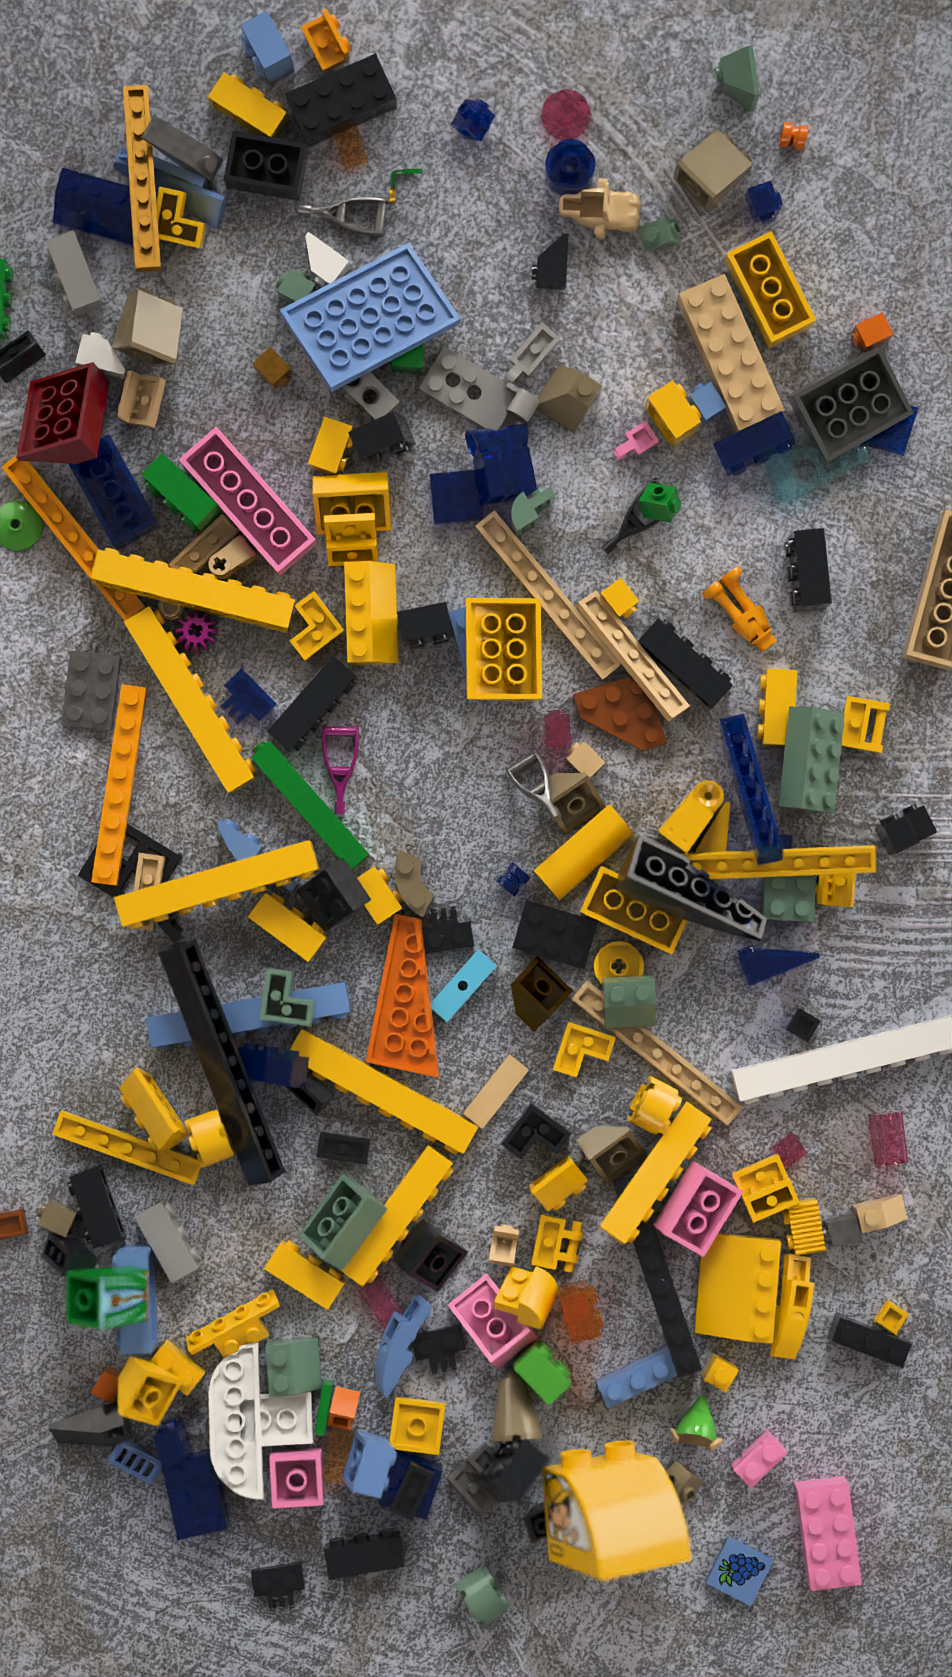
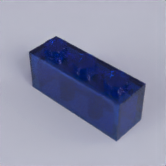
(754, 444)
(273, 1066)

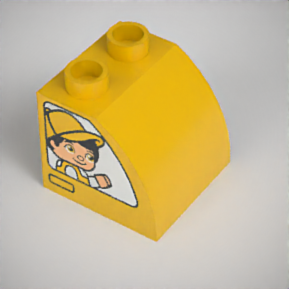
(612, 1513)

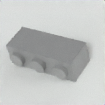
(73, 273)
(168, 1240)

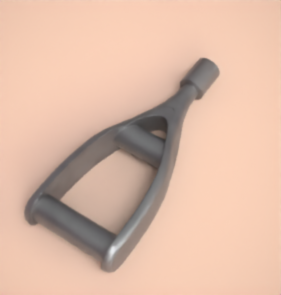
(340, 208)
(543, 788)

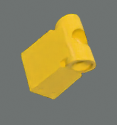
(692, 814)

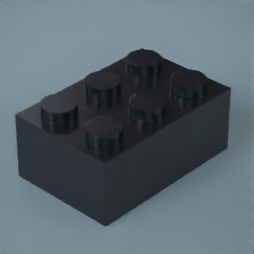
(265, 165)
(808, 570)
(512, 1470)

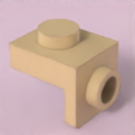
(503, 1245)

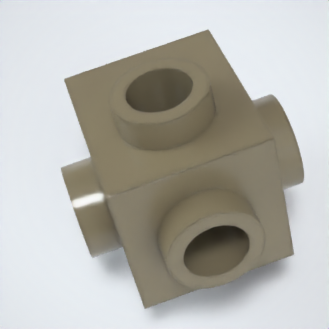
(684, 1482)

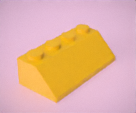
(371, 613)

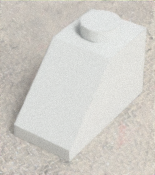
(325, 262)
(98, 350)

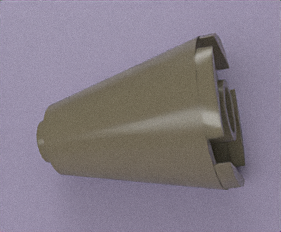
(514, 1411)

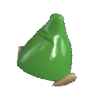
(697, 1426)

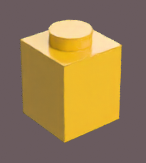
(620, 599)
(719, 1372)

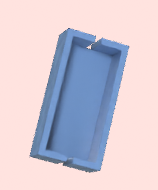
(141, 1336)

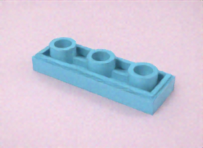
(473, 973)

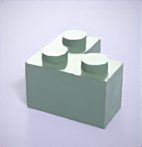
(277, 1000)

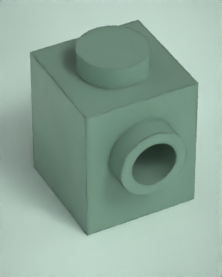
(294, 286)

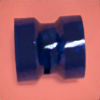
(513, 878)

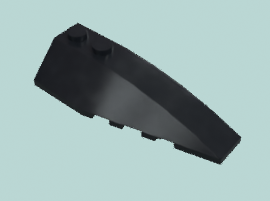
(676, 887)

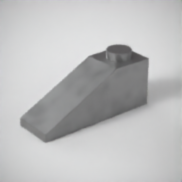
(182, 149)

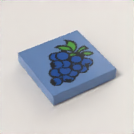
(739, 1570)

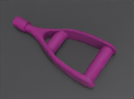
(340, 771)

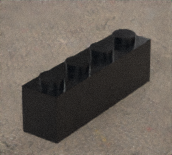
(685, 663)
(312, 704)

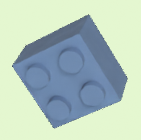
(266, 48)
(369, 1464)

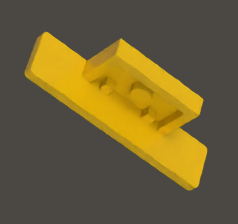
(236, 1327)

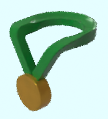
(401, 171)

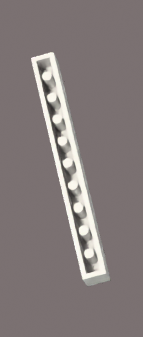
(843, 1060)

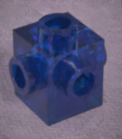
(473, 119)

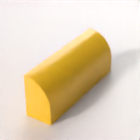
(584, 852)

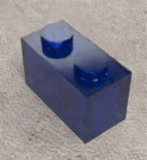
(172, 1441)

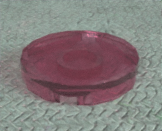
(565, 114)

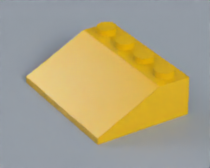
(503, 649)
(738, 1288)

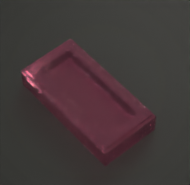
(380, 1300)

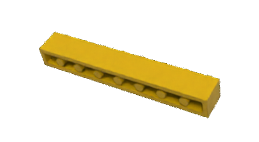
(192, 590)
(190, 700)
(217, 883)
(385, 1092)

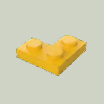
(321, 630)
(580, 1041)

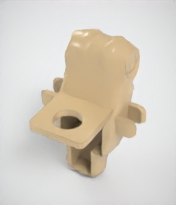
(602, 209)

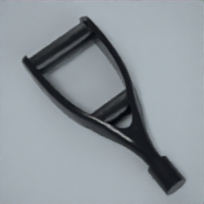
(633, 520)

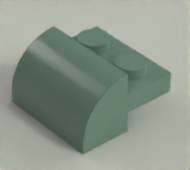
(525, 512)

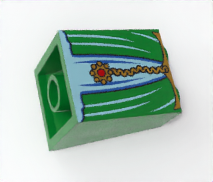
(107, 1297)

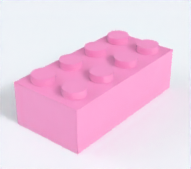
(827, 1533)

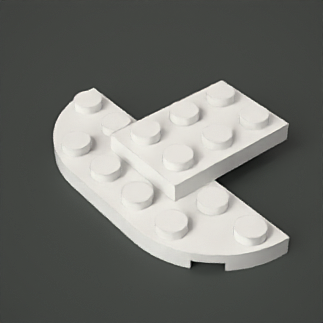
(246, 1420)

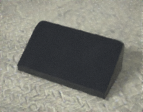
(19, 356)

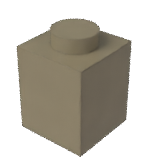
(57, 1217)

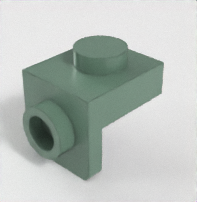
(660, 233)

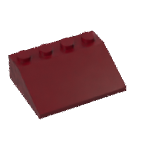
(64, 416)

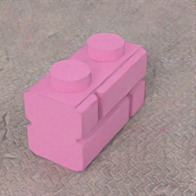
(759, 1458)

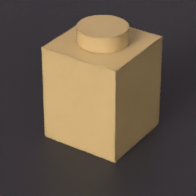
(584, 759)

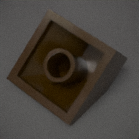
(538, 993)

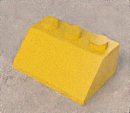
(352, 495)
(152, 1110)

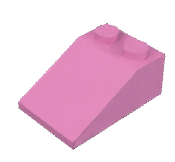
(491, 1329)

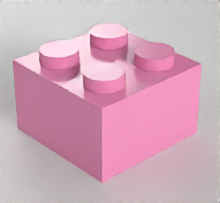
(297, 1477)

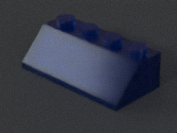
(93, 206)

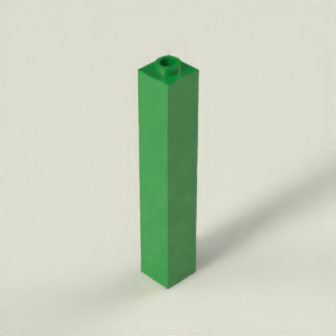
(309, 804)

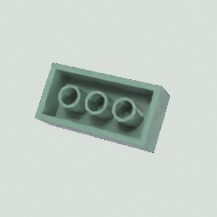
(811, 759)

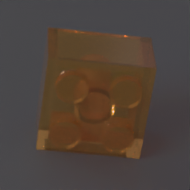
(579, 1312)

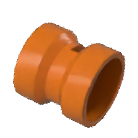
(793, 136)

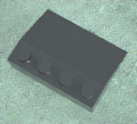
(850, 403)

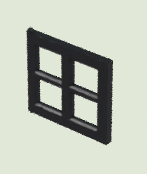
(131, 865)

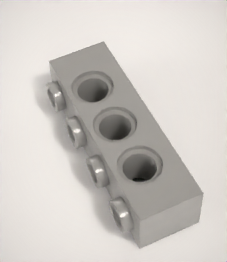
(368, 383)

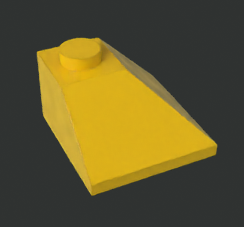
(145, 1391)

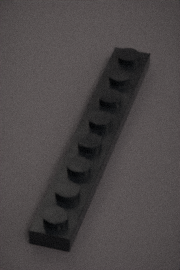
(663, 1294)

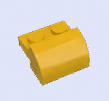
(350, 538)
(765, 1188)
(527, 1296)

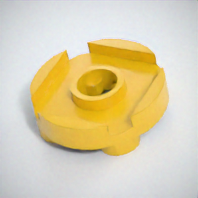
(618, 950)

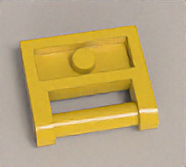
(856, 722)

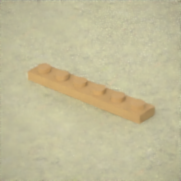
(632, 656)

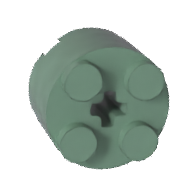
(481, 1597)

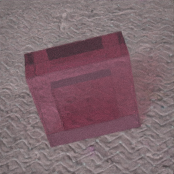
(789, 1149)

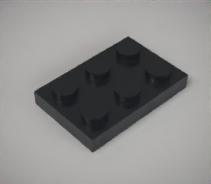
(555, 934)

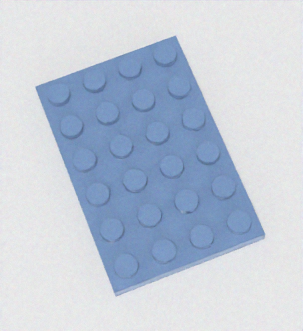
(370, 317)

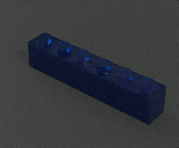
(751, 790)

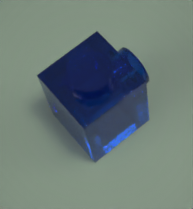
(763, 202)

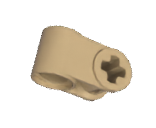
(233, 556)

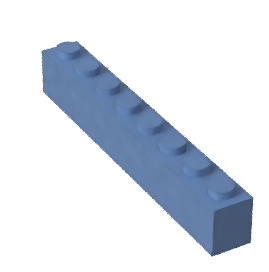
(245, 1014)

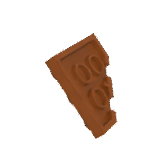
(623, 712)

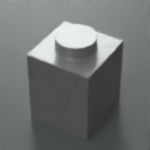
(842, 1230)

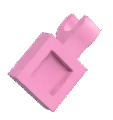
(638, 440)

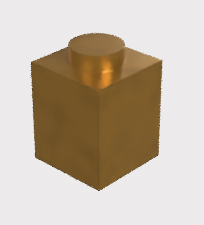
(273, 369)

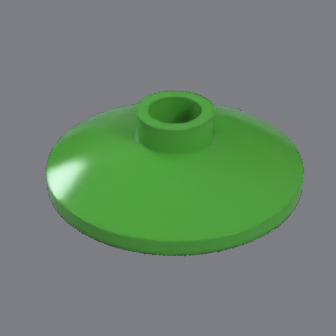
(30, 525)

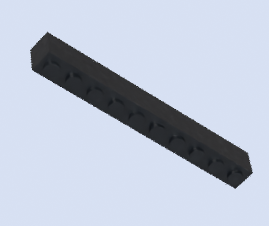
(221, 1062)

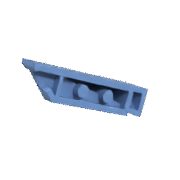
(200, 202)

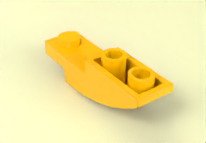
(794, 1307)

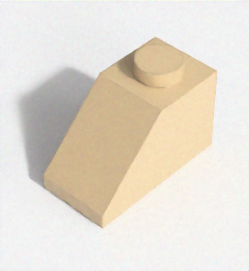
(880, 1213)

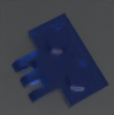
(247, 698)

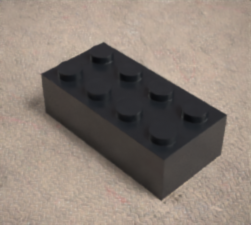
(341, 100)

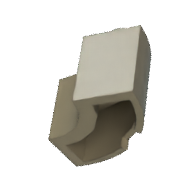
(410, 883)

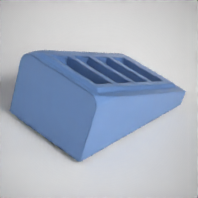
(131, 1469)

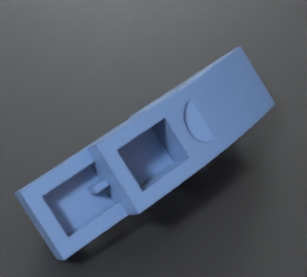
(244, 846)
(393, 1351)

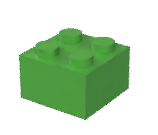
(542, 1371)

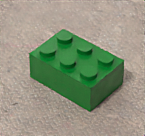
(180, 494)

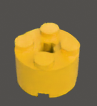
(654, 1106)
(209, 1138)

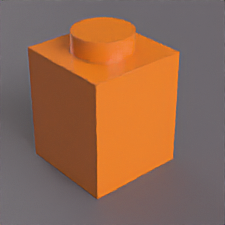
(871, 332)

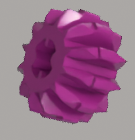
(201, 623)

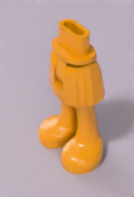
(751, 624)

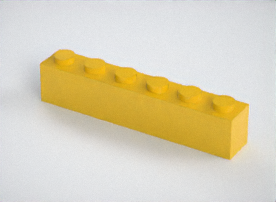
(655, 1173)
(401, 1207)

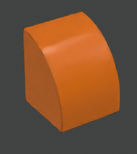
(107, 1385)
(343, 1408)

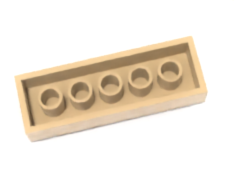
(729, 352)
(931, 624)

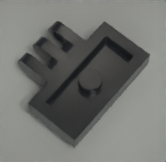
(447, 933)
(439, 1346)
(278, 1583)

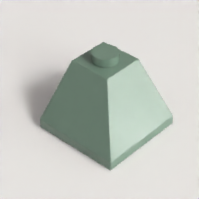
(739, 77)

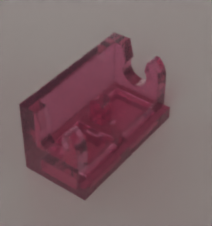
(888, 1138)

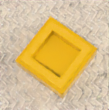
(891, 1317)

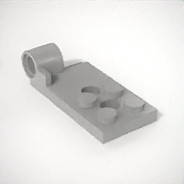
(499, 401)

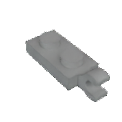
(532, 353)

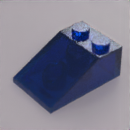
(763, 963)

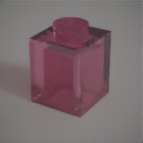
(557, 729)

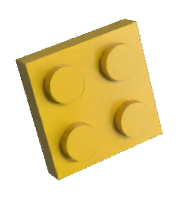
(417, 1425)

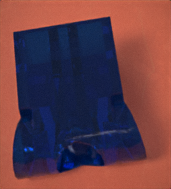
(501, 463)

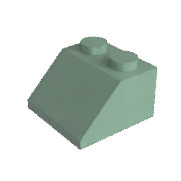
(629, 1001)
(293, 1366)

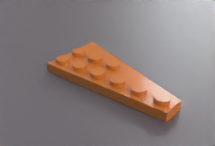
(403, 1017)

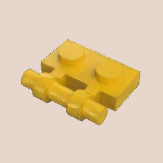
(549, 1240)

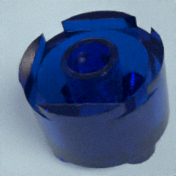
(574, 154)

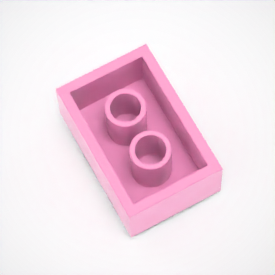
(698, 1208)

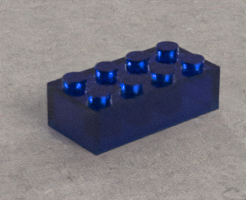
(115, 495)

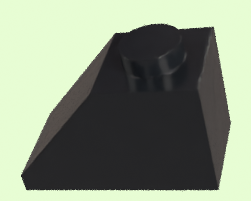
(552, 265)

